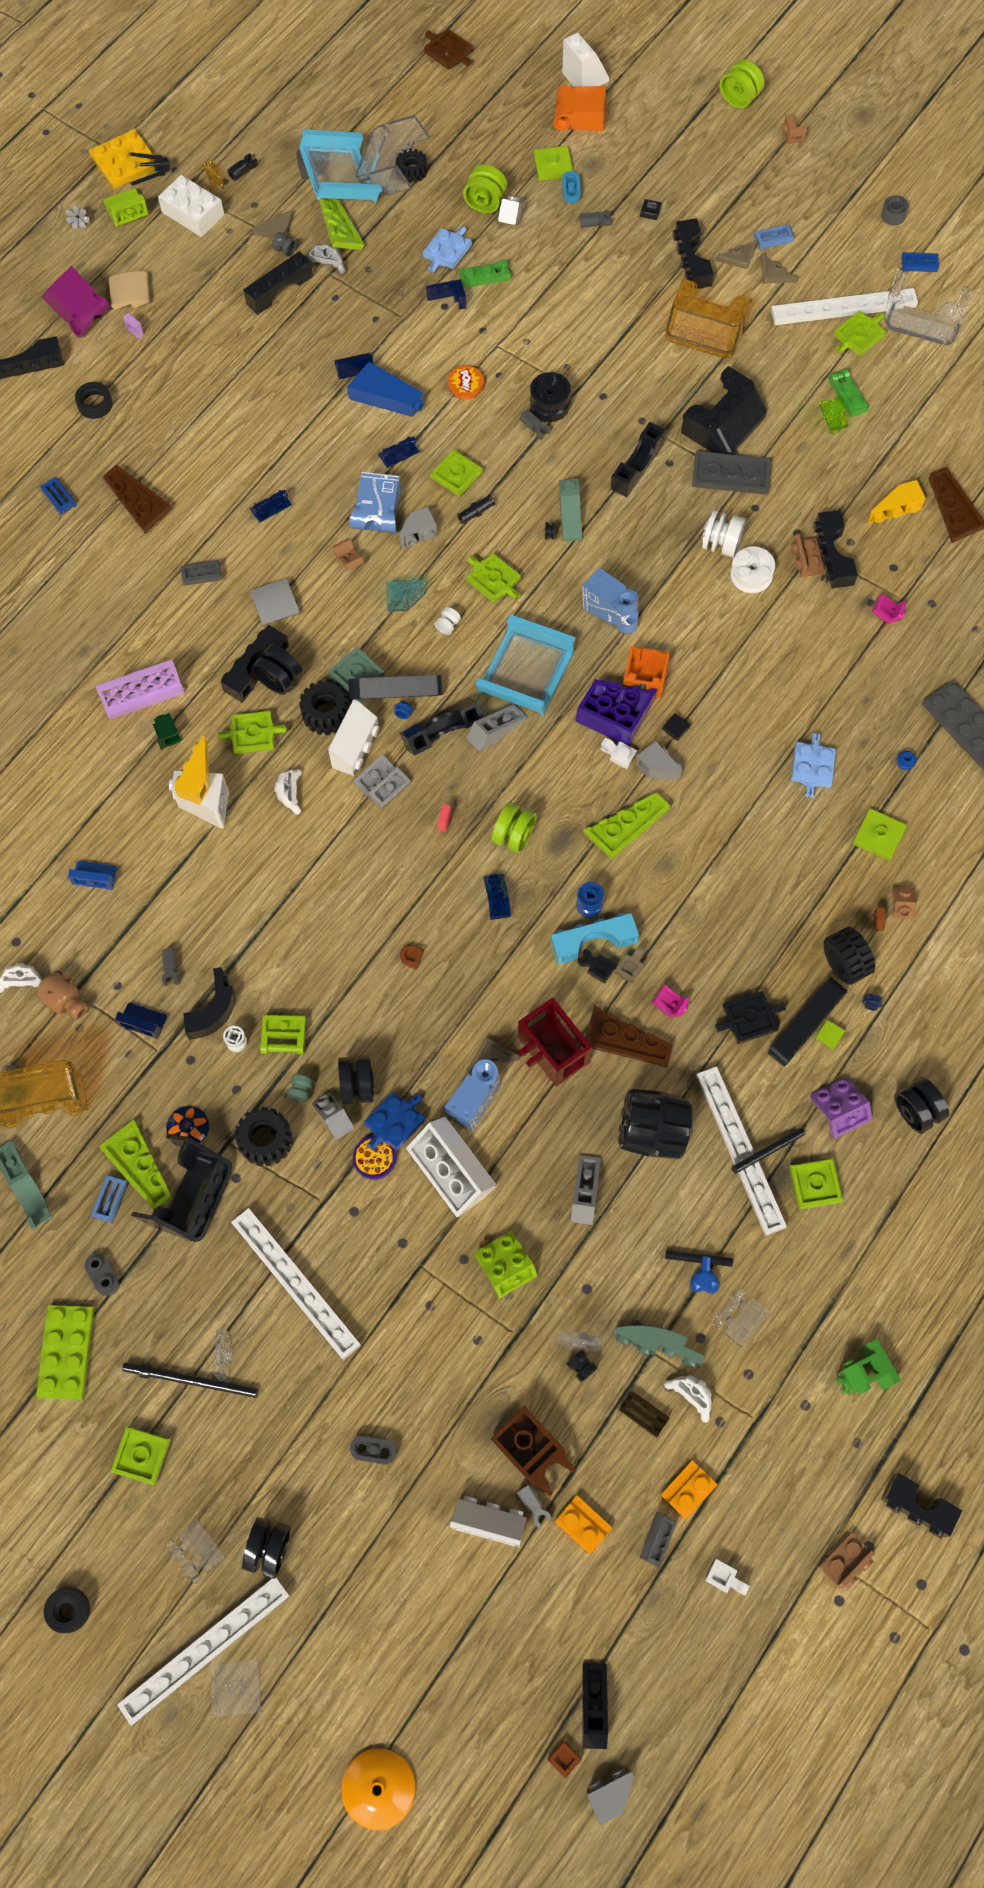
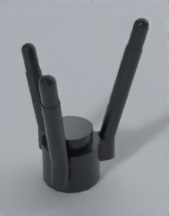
(160, 164)

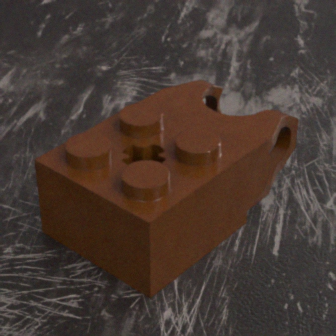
(537, 1455)

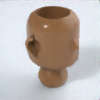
(61, 995)

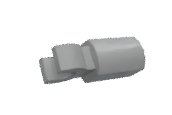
(533, 1504)

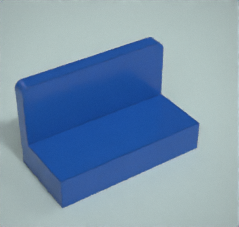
(93, 875)

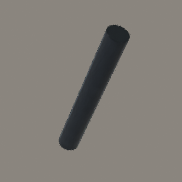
(697, 1258)

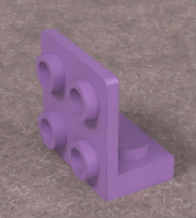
(842, 1106)

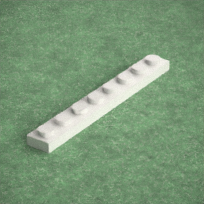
(836, 307)
(739, 1149)
(296, 1284)
(203, 1651)

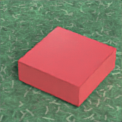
(444, 818)

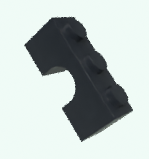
(901, 1497)

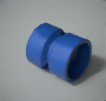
(590, 899)

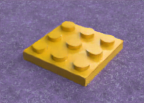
(115, 160)

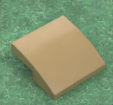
(129, 289)

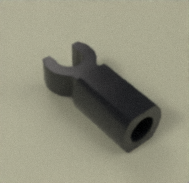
(242, 167)

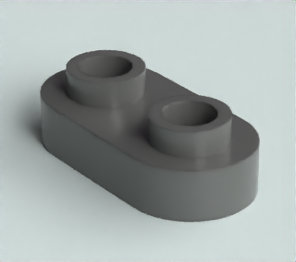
(102, 1273)
(373, 1450)

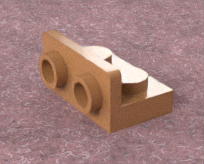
(808, 556)
(847, 1561)

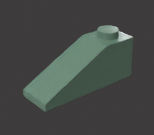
(570, 510)

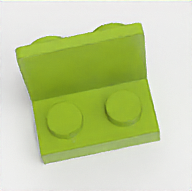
(126, 206)
(505, 1264)

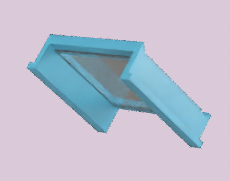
(332, 165)
(528, 665)

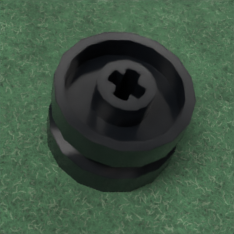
(550, 396)
(277, 669)
(359, 1079)
(921, 1105)
(266, 1547)

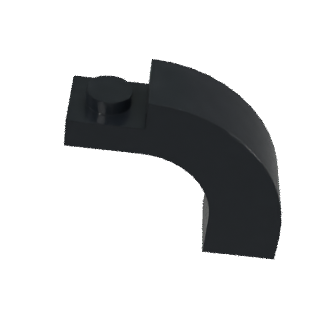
(215, 1015)

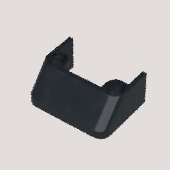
(197, 1194)

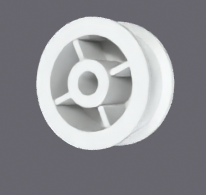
(752, 569)

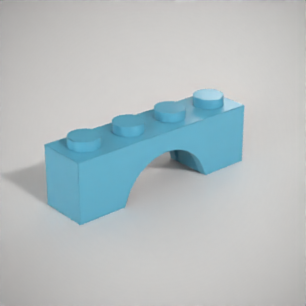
(618, 930)

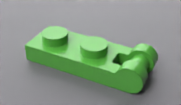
(485, 274)
(848, 393)

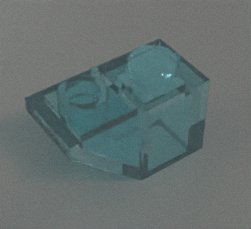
(404, 594)

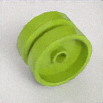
(741, 83)
(485, 189)
(514, 827)

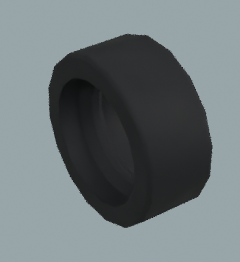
(89, 389)

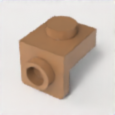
(792, 133)
(347, 555)
(904, 902)

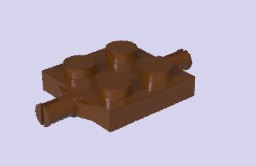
(447, 48)

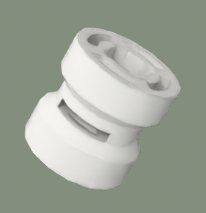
(446, 622)
(237, 1043)

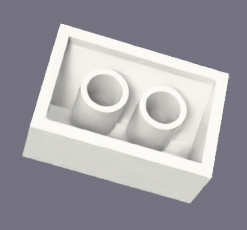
(353, 739)
(488, 1521)

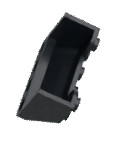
(730, 419)

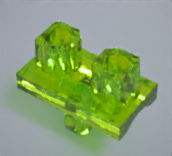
(834, 415)

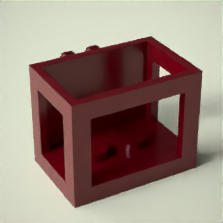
(552, 1043)

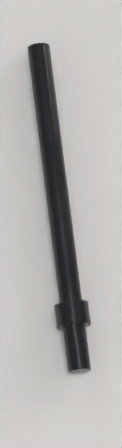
(146, 1371)

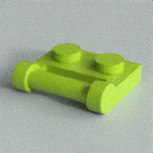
(283, 1027)

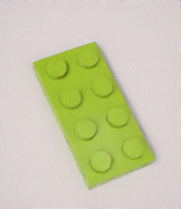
(65, 1352)

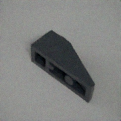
(594, 1706)

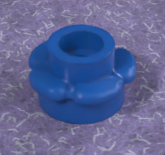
(403, 710)
(902, 763)

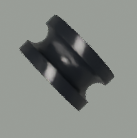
(549, 530)

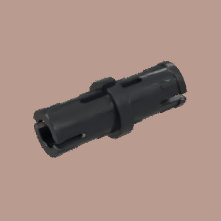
(476, 509)

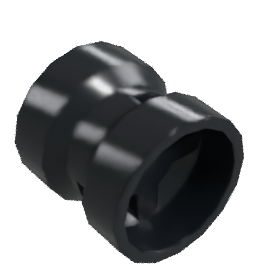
(581, 1365)

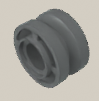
(894, 210)

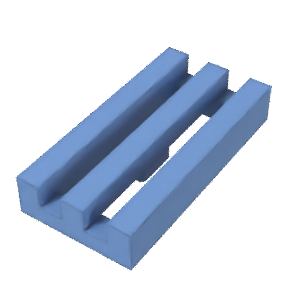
(774, 238)
(110, 1218)

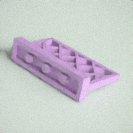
(148, 694)

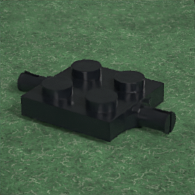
(750, 1017)

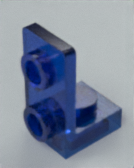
(447, 289)
(497, 896)

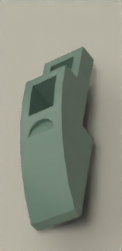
(650, 1338)

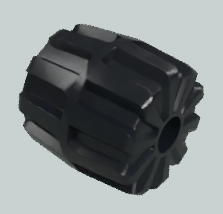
(655, 1124)

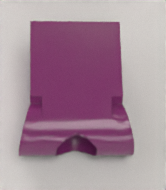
(75, 301)

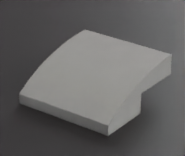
(274, 602)
(381, 781)

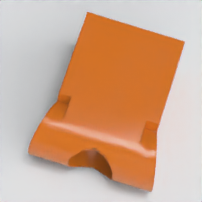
(580, 108)

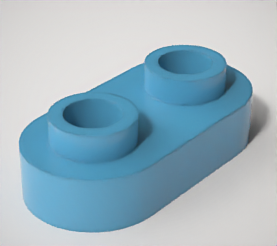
(571, 187)

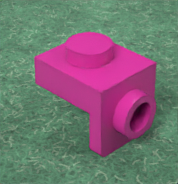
(888, 610)
(670, 1002)

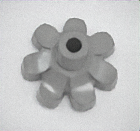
(77, 217)

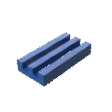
(916, 262)
(65, 506)

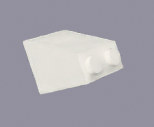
(581, 63)
(214, 803)

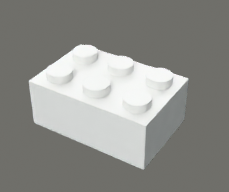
(191, 205)

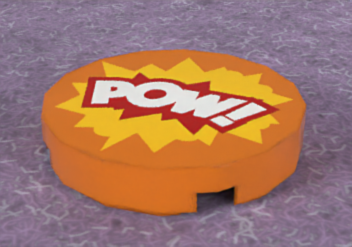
(465, 382)

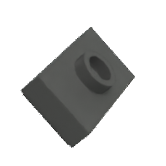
(201, 573)
(658, 1539)

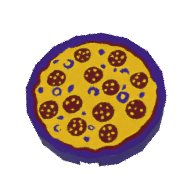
(375, 1163)

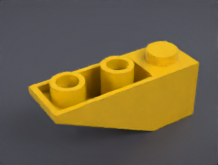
(902, 500)
(194, 779)

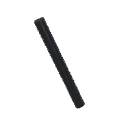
(740, 1166)

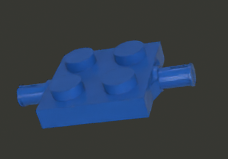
(394, 1121)

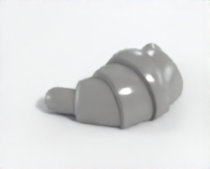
(327, 255)

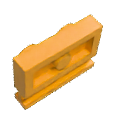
(688, 1490)
(583, 1525)

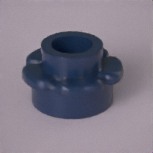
(872, 1002)

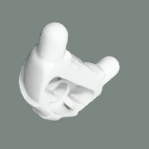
(287, 789)
(19, 975)
(694, 1392)

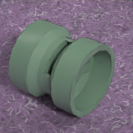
(300, 1088)

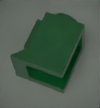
(166, 731)

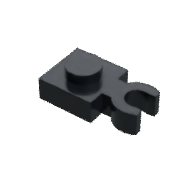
(599, 967)

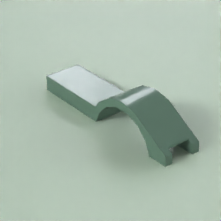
(23, 1185)

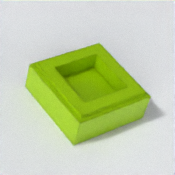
(830, 1034)

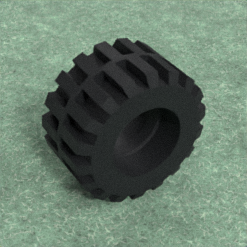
(319, 694)
(849, 955)
(256, 1121)

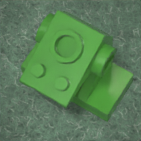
(855, 1378)

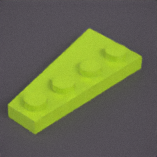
(339, 226)
(627, 825)
(134, 1161)

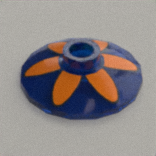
(198, 1121)

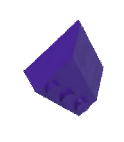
(615, 709)

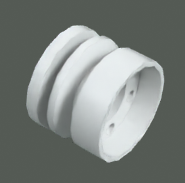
(723, 533)

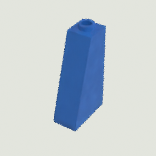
(385, 391)

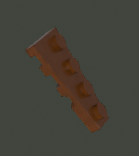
(138, 500)
(955, 507)
(626, 1040)

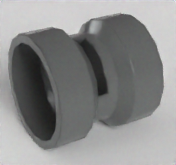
(284, 244)

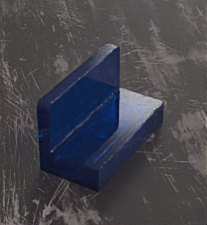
(352, 365)
(141, 1020)

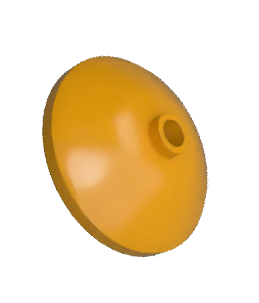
(395, 1778)

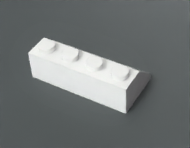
(450, 1166)

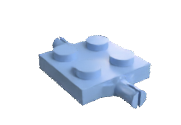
(447, 248)
(813, 765)

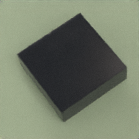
(650, 209)
(676, 727)

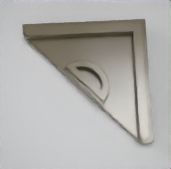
(273, 226)
(738, 256)
(774, 272)
(494, 1052)

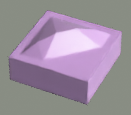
(133, 326)

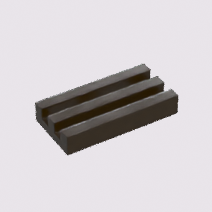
(660, 1425)

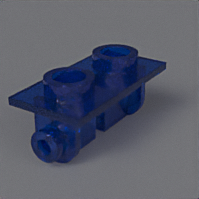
(399, 452)
(271, 506)

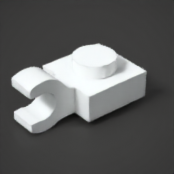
(620, 754)
(723, 1578)

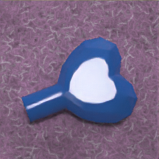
(704, 1278)

